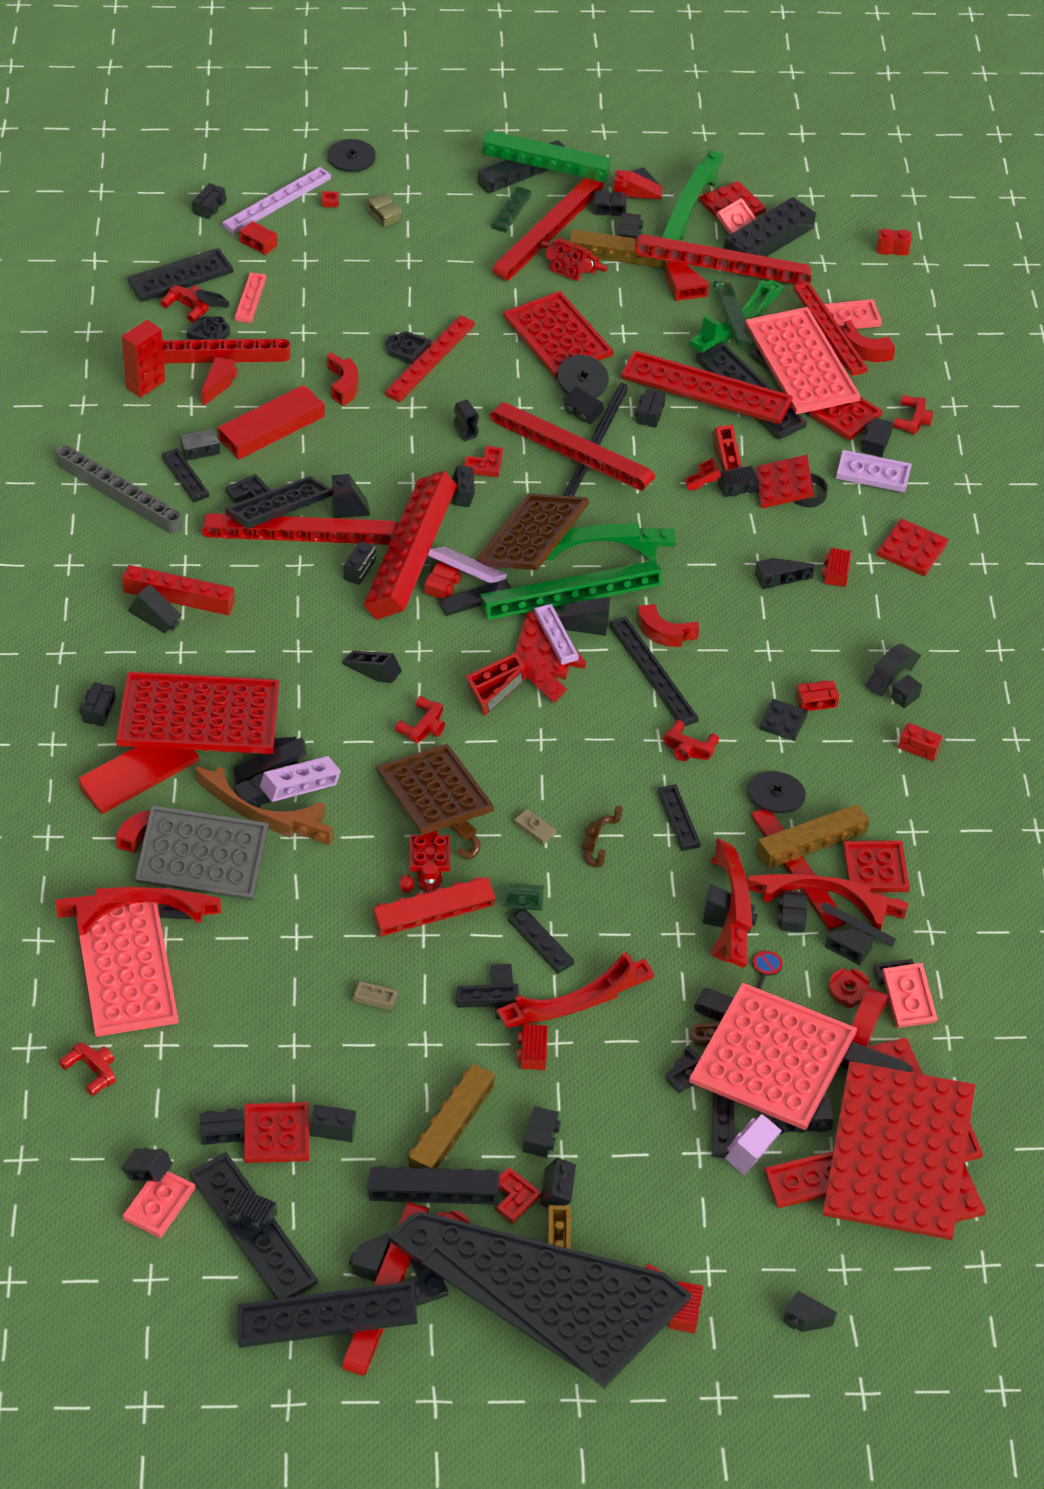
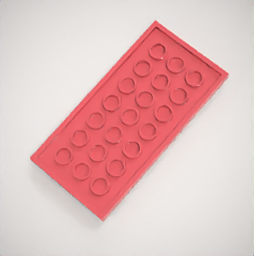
(802, 360)
(128, 971)

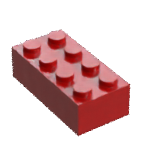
(143, 358)

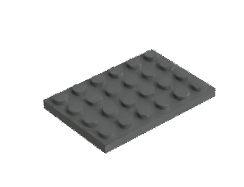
(202, 852)

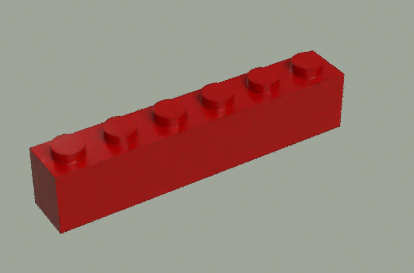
(180, 589)
(433, 906)

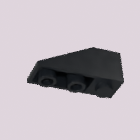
(778, 572)
(821, 1120)

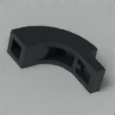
(890, 665)

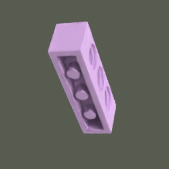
(300, 778)

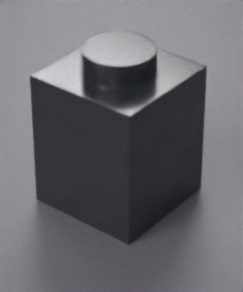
(906, 691)

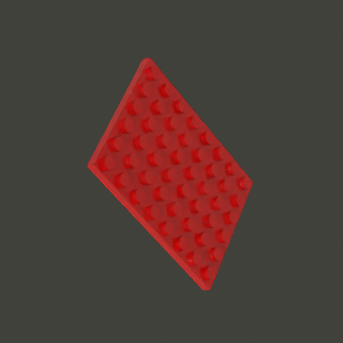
(198, 713)
(900, 1150)

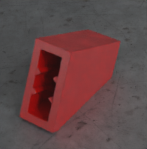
(685, 282)

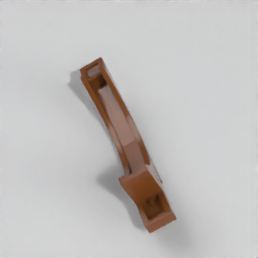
(303, 821)

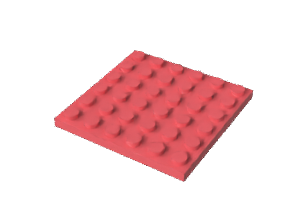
(773, 1056)

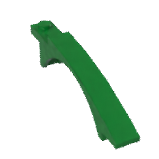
(702, 175)
(716, 333)
(643, 539)

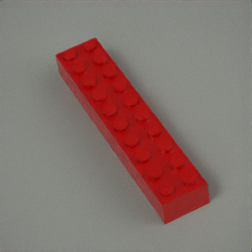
(410, 545)

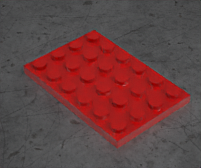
(556, 331)

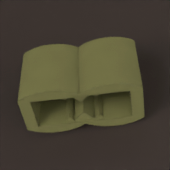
(384, 210)

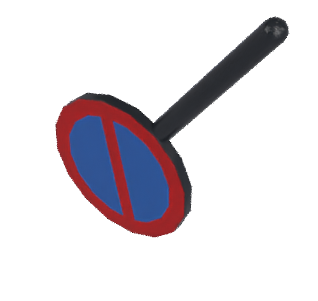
(767, 964)

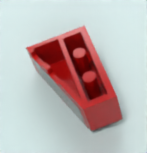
(496, 681)

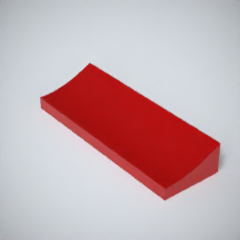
(132, 774)

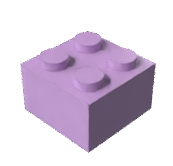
(752, 1143)

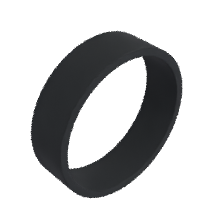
(815, 501)

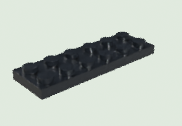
(180, 273)
(278, 502)

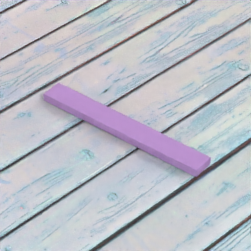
(276, 200)

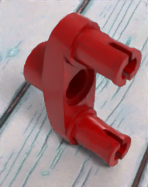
(188, 298)
(921, 415)
(428, 725)
(687, 747)
(97, 1061)

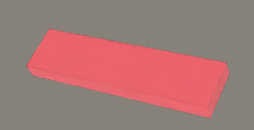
(250, 297)

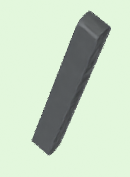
(119, 489)

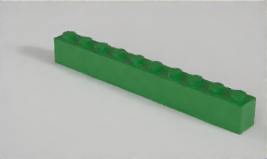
(571, 589)

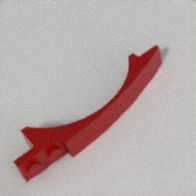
(872, 905)
(92, 908)
(733, 939)
(617, 978)

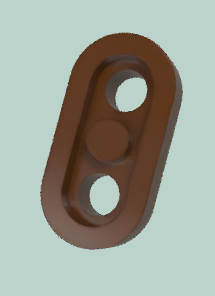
(704, 1029)

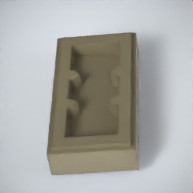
(535, 826)
(375, 995)

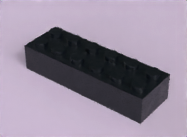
(772, 229)

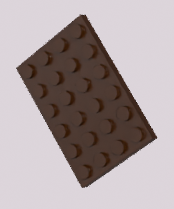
(532, 531)
(435, 789)

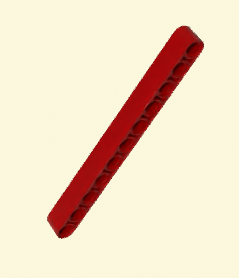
(546, 229)
(715, 261)
(572, 446)
(302, 529)

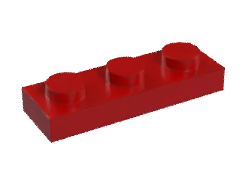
(543, 678)

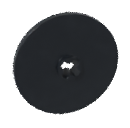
(351, 155)
(588, 367)
(776, 792)

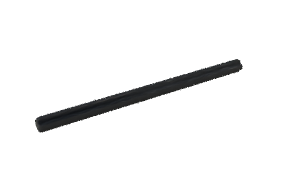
(598, 437)

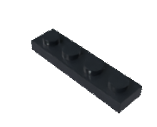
(541, 940)

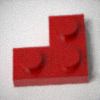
(488, 465)
(708, 473)
(520, 1195)

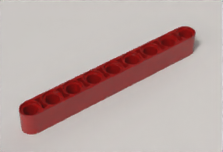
(232, 349)
(392, 1271)

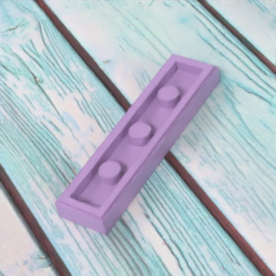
(556, 634)

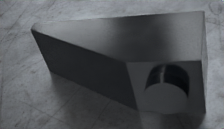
(375, 665)

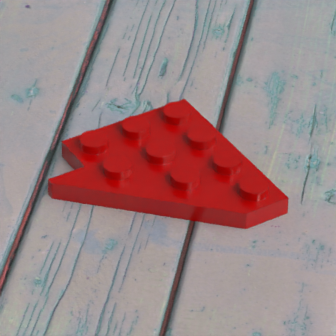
(536, 643)

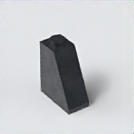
(347, 498)
(155, 610)
(587, 616)
(718, 906)

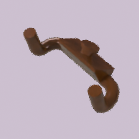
(467, 832)
(592, 834)

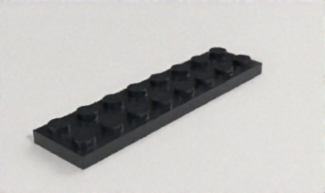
(725, 362)
(269, 1252)
(327, 1314)

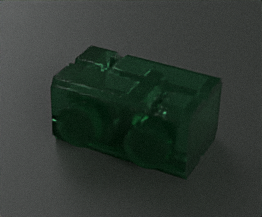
(523, 896)

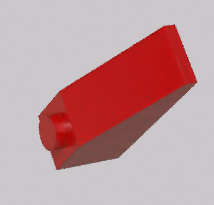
(636, 185)
(219, 378)
(726, 447)

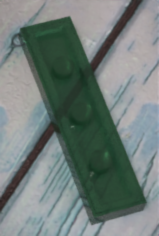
(511, 209)

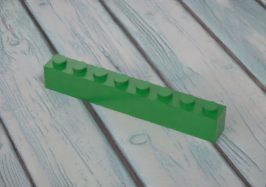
(546, 156)

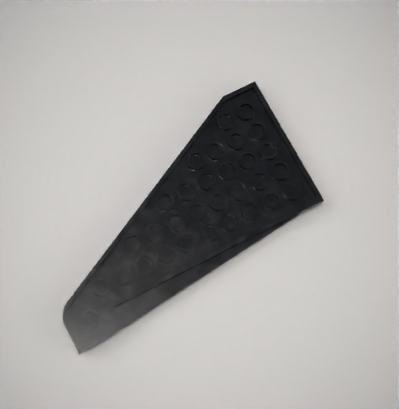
(567, 1300)

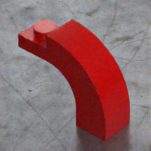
(869, 349)
(347, 387)
(662, 631)
(132, 832)
(868, 1015)

